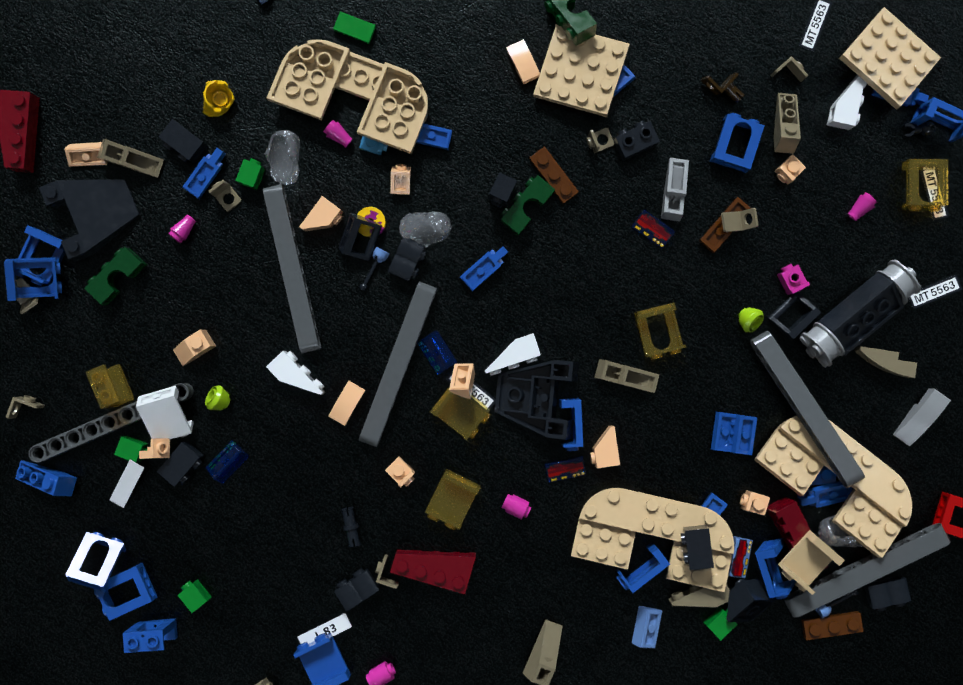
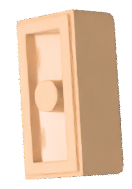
(84, 154)
(462, 380)

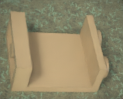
(808, 560)

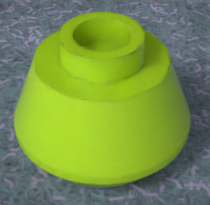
(750, 319)
(217, 398)

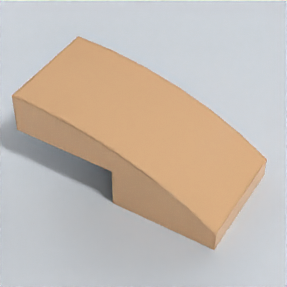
(523, 61)
(346, 403)

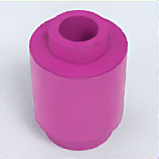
(516, 506)
(381, 674)

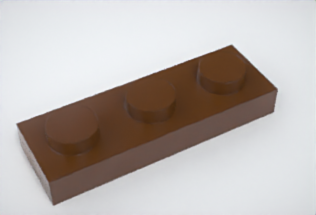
(553, 175)
(715, 235)
(832, 625)

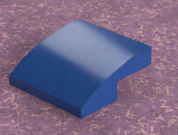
(734, 433)

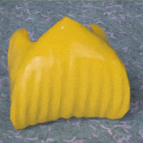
(217, 98)

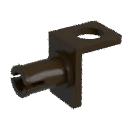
(727, 87)

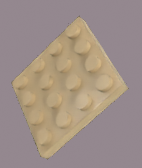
(890, 58)
(581, 74)

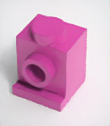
(789, 285)

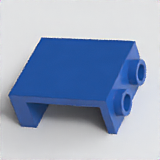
(323, 661)

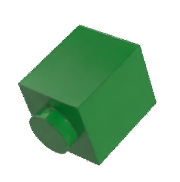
(250, 173)
(129, 448)
(194, 595)
(718, 623)

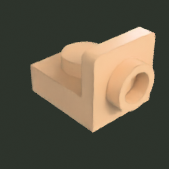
(789, 169)
(400, 179)
(159, 449)
(401, 472)
(754, 502)

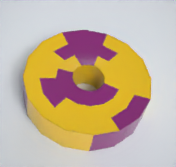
(371, 213)

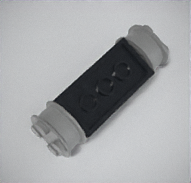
(861, 313)

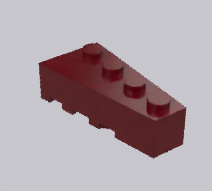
(18, 129)
(788, 521)
(436, 568)

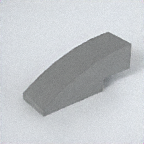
(675, 189)
(921, 416)

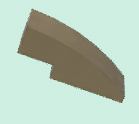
(130, 158)
(887, 361)
(626, 375)

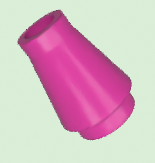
(337, 133)
(862, 206)
(182, 229)

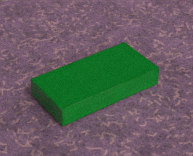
(354, 27)

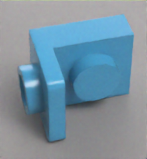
(372, 146)

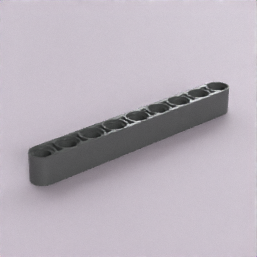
(292, 268)
(397, 364)
(807, 409)
(103, 428)
(867, 570)

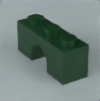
(576, 26)
(536, 191)
(102, 286)

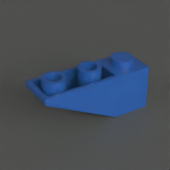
(46, 479)

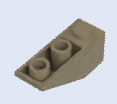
(786, 124)
(699, 597)
(544, 655)

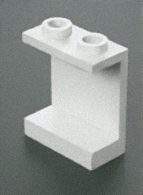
(163, 414)

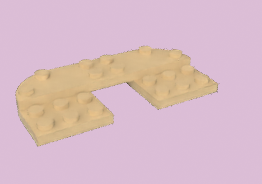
(394, 95)
(875, 506)
(614, 516)

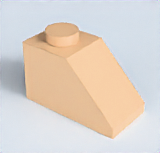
(322, 216)
(194, 347)
(606, 450)

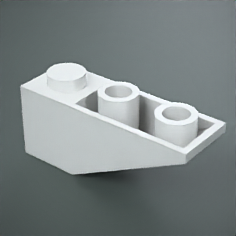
(845, 109)
(518, 351)
(289, 371)

